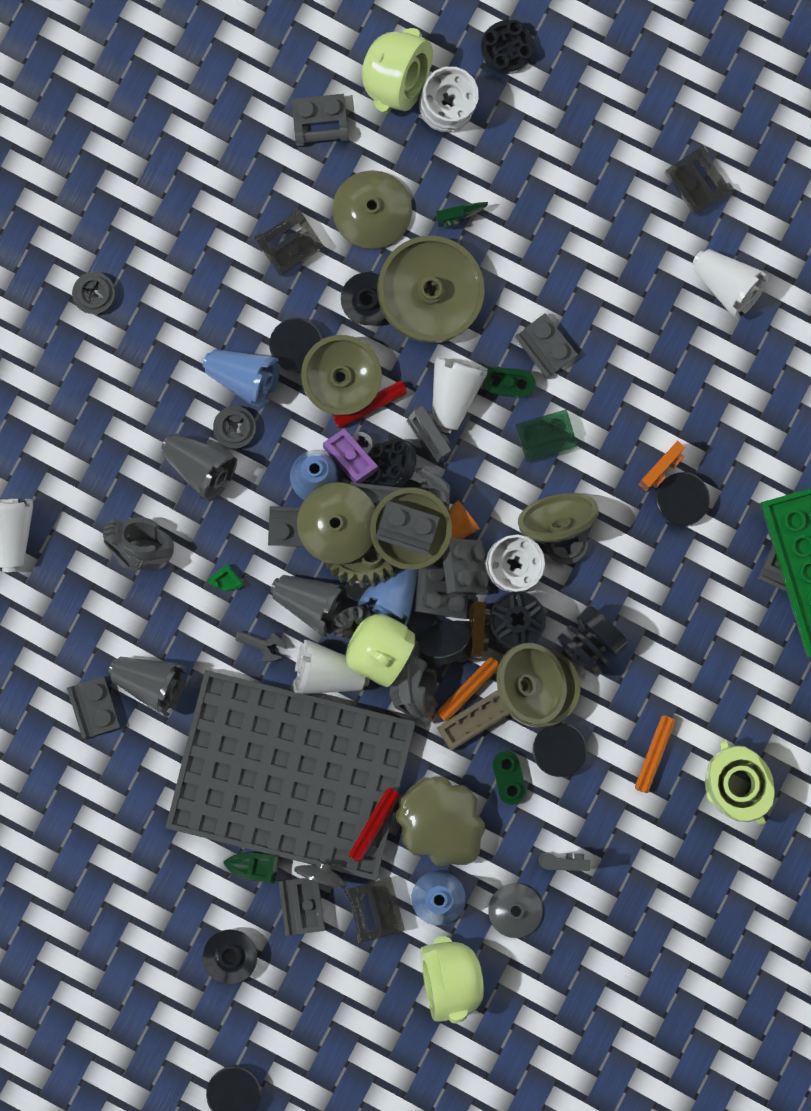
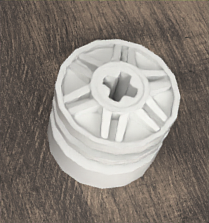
(448, 85)
(529, 557)

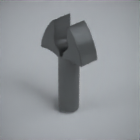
(261, 644)

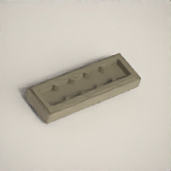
(473, 720)

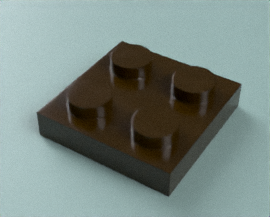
(478, 619)

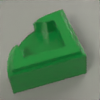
(225, 580)

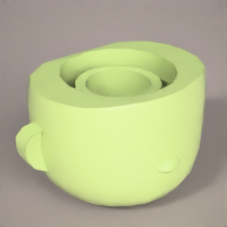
(397, 69)
(380, 648)
(762, 792)
(451, 979)

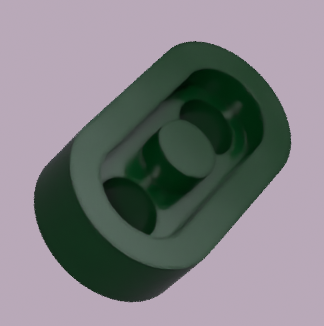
(509, 380)
(509, 777)

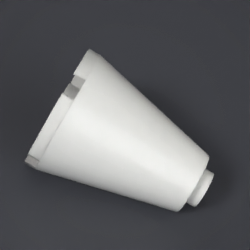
(730, 281)
(454, 391)
(14, 532)
(324, 671)

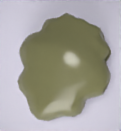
(440, 822)

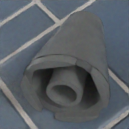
(199, 464)
(310, 600)
(150, 681)

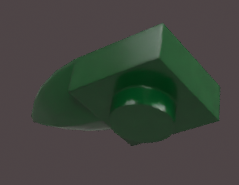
(453, 216)
(253, 866)

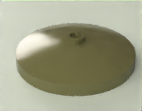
(444, 269)

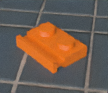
(655, 475)

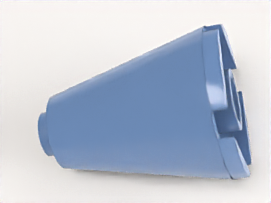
(244, 374)
(304, 481)
(392, 597)
(435, 884)

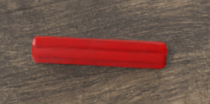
(382, 398)
(374, 824)

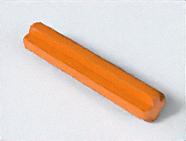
(468, 689)
(654, 754)

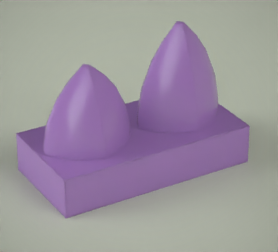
(350, 456)

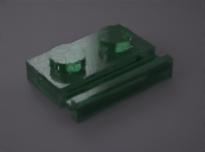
(546, 435)

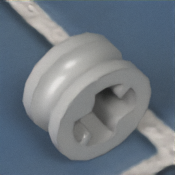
(356, 436)

